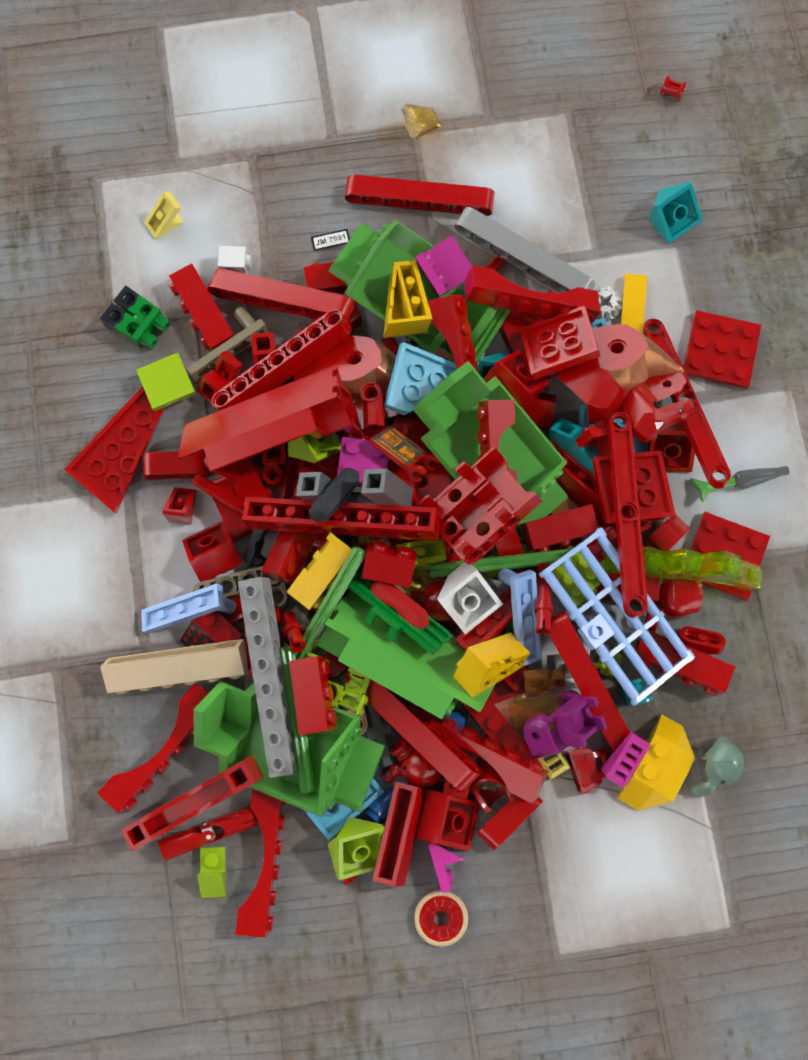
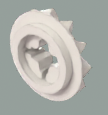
(615, 303)

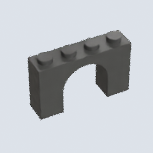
(378, 487)

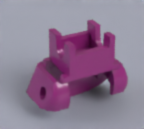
(572, 729)

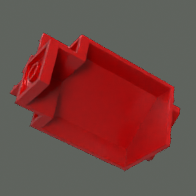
(303, 407)

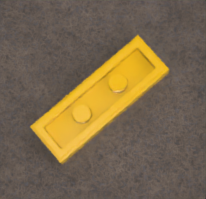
(633, 301)

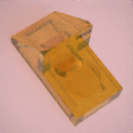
(420, 120)

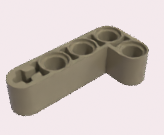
(277, 586)

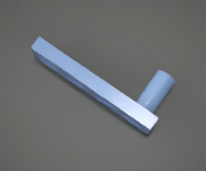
(523, 601)
(186, 608)

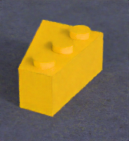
(406, 302)
(320, 573)
(490, 663)

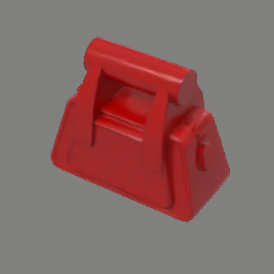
(584, 768)

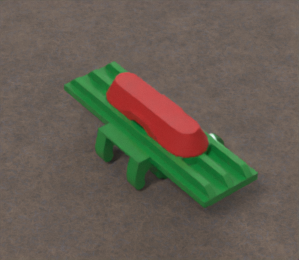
(399, 612)

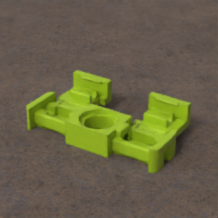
(352, 691)

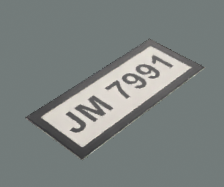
(330, 239)

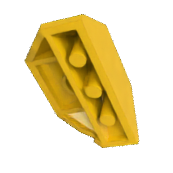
(661, 769)

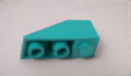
(564, 434)

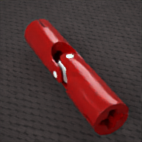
(205, 834)

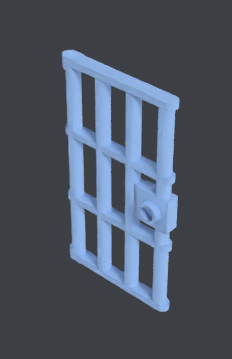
(603, 626)

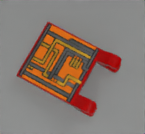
(404, 452)

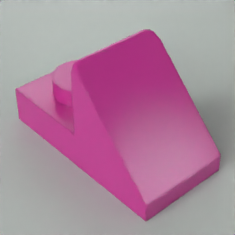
(441, 858)

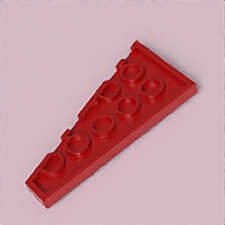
(116, 451)

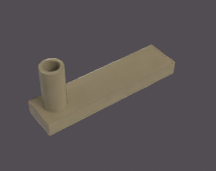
(235, 346)

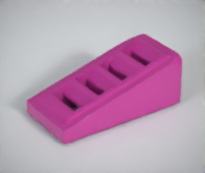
(626, 771)

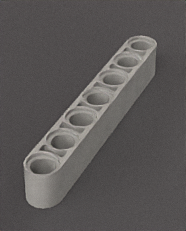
(520, 252)

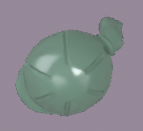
(723, 767)

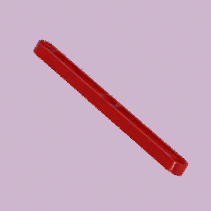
(697, 426)
(628, 530)

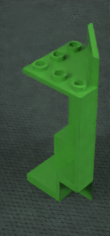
(366, 270)
(454, 427)
(398, 664)
(340, 759)

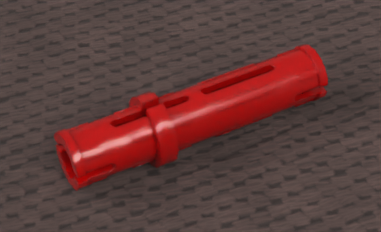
(543, 607)

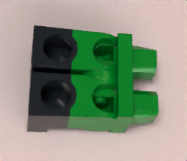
(135, 318)

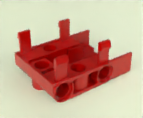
(488, 500)

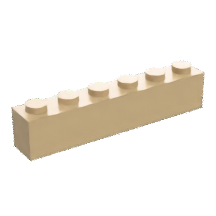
(175, 666)

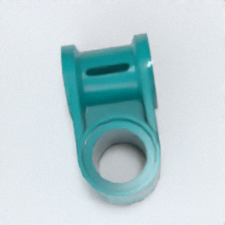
(639, 685)

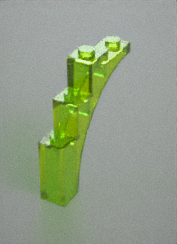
(687, 564)

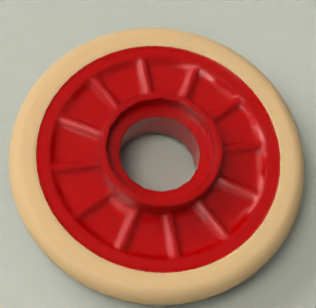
(457, 918)

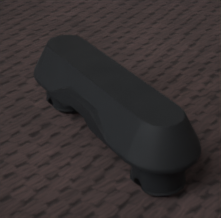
(335, 495)
(252, 553)

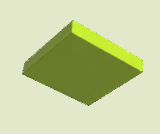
(165, 381)

